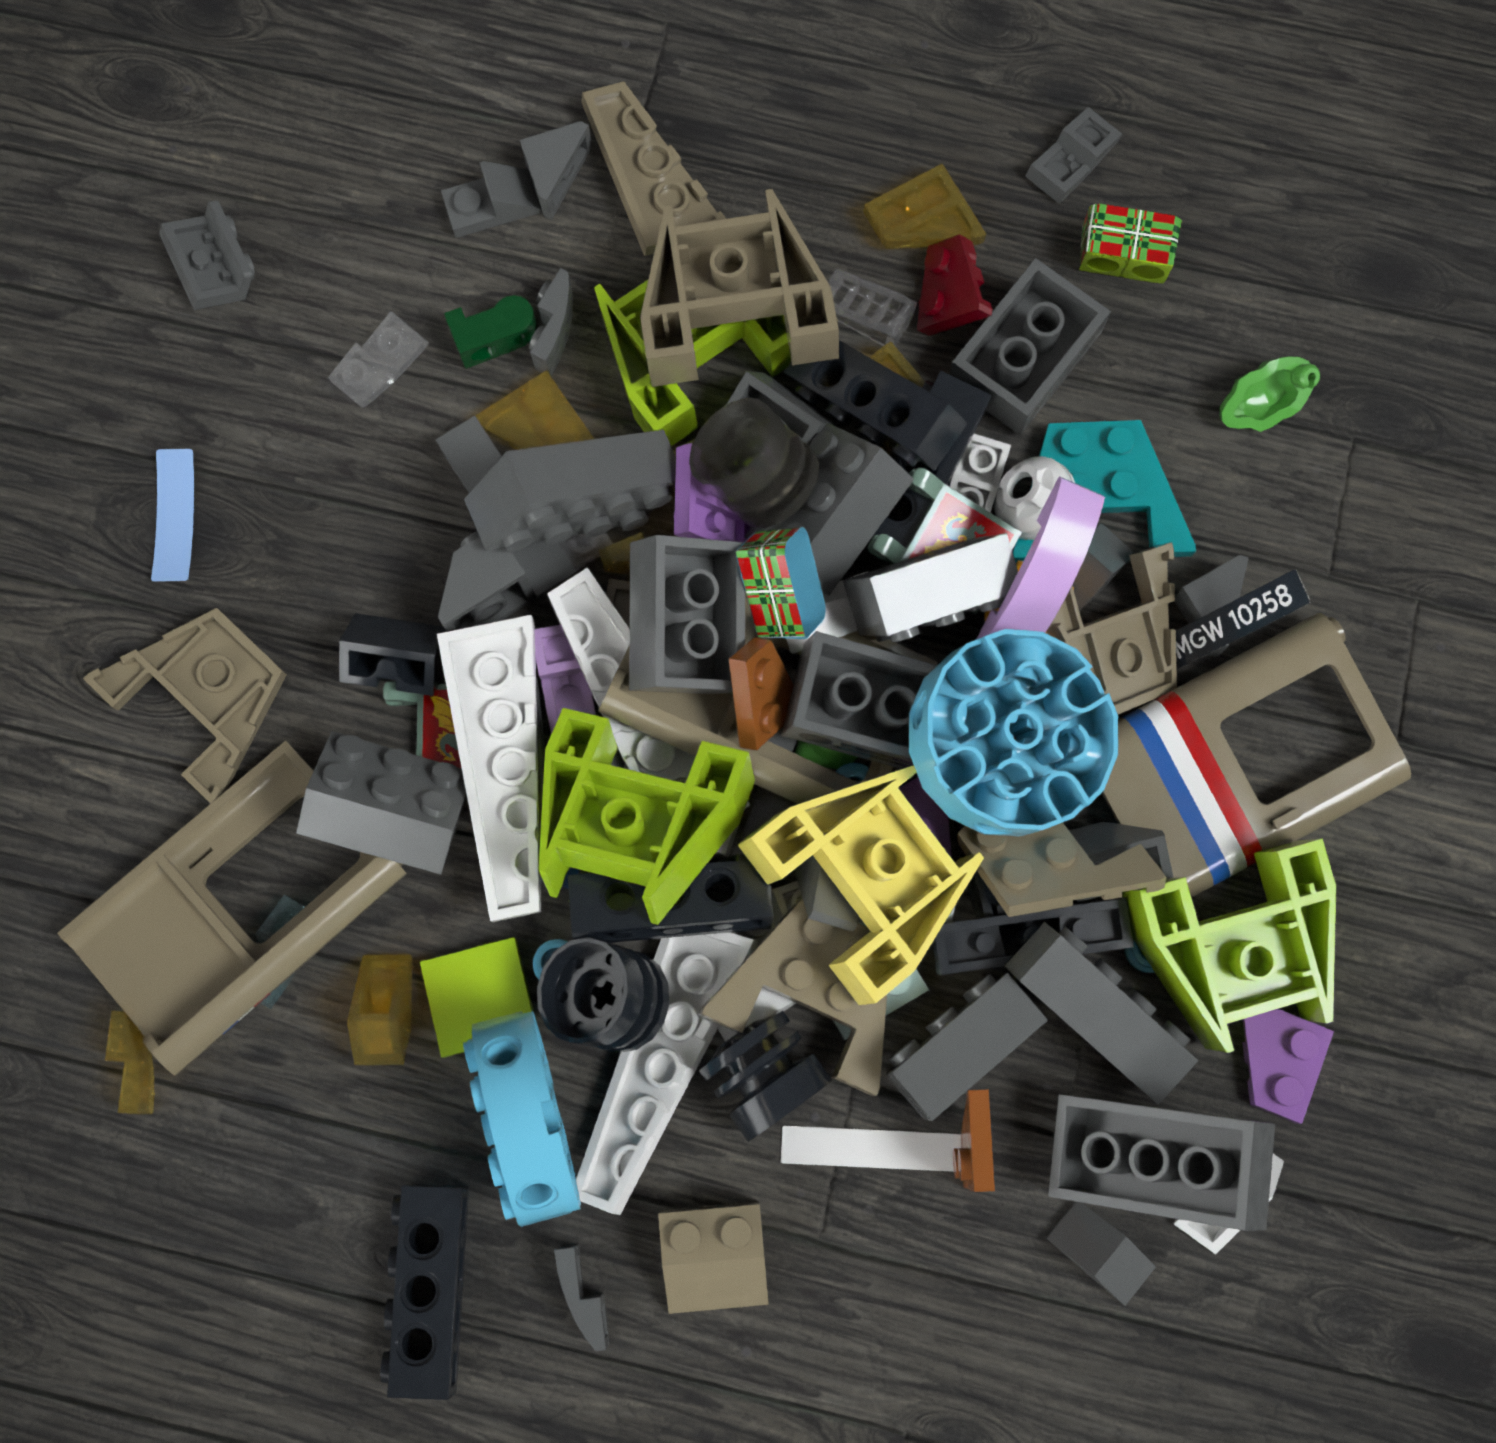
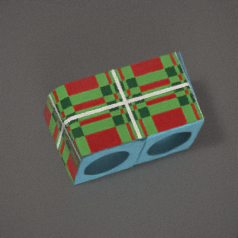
(781, 583)

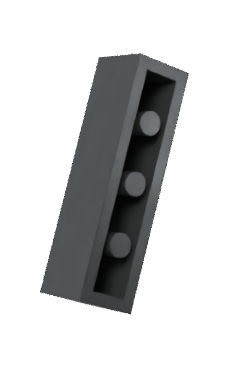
(1101, 1012)

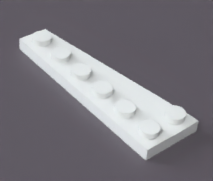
(599, 644)
(495, 726)
(654, 1077)

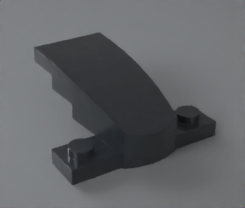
(995, 938)

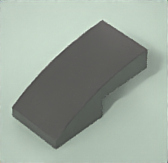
(1074, 155)
(588, 1309)

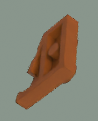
(759, 692)
(975, 1158)

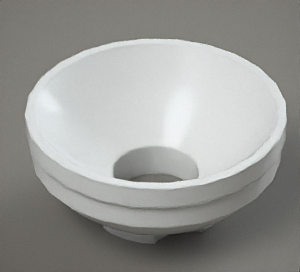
(1024, 511)

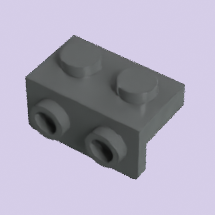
(208, 258)

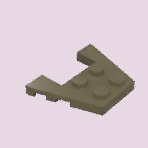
(1133, 647)
(215, 677)
(1052, 870)
(796, 965)

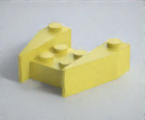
(883, 867)

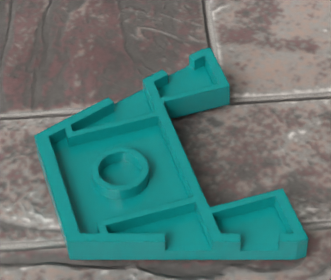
(1122, 467)

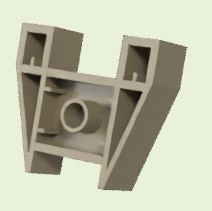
(731, 275)

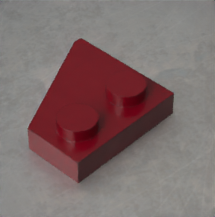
(951, 287)

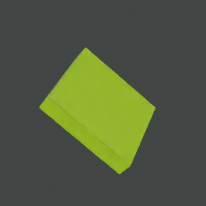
(473, 989)

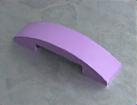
(1052, 561)
(560, 675)

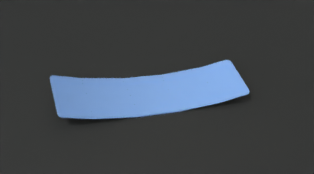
(174, 515)

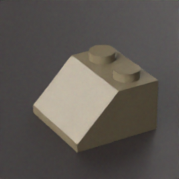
(713, 1257)

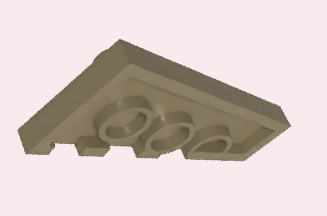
(643, 165)

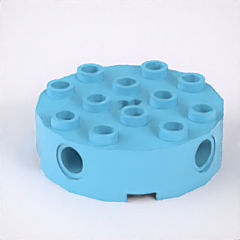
(1004, 689)
(521, 1119)

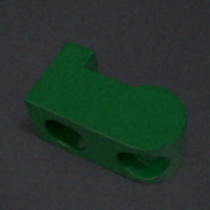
(492, 331)

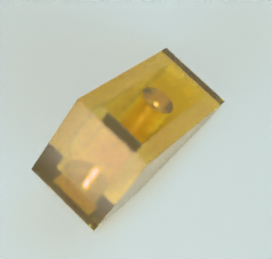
(381, 1010)

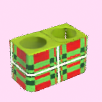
(1129, 243)

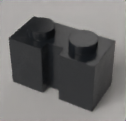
(391, 650)

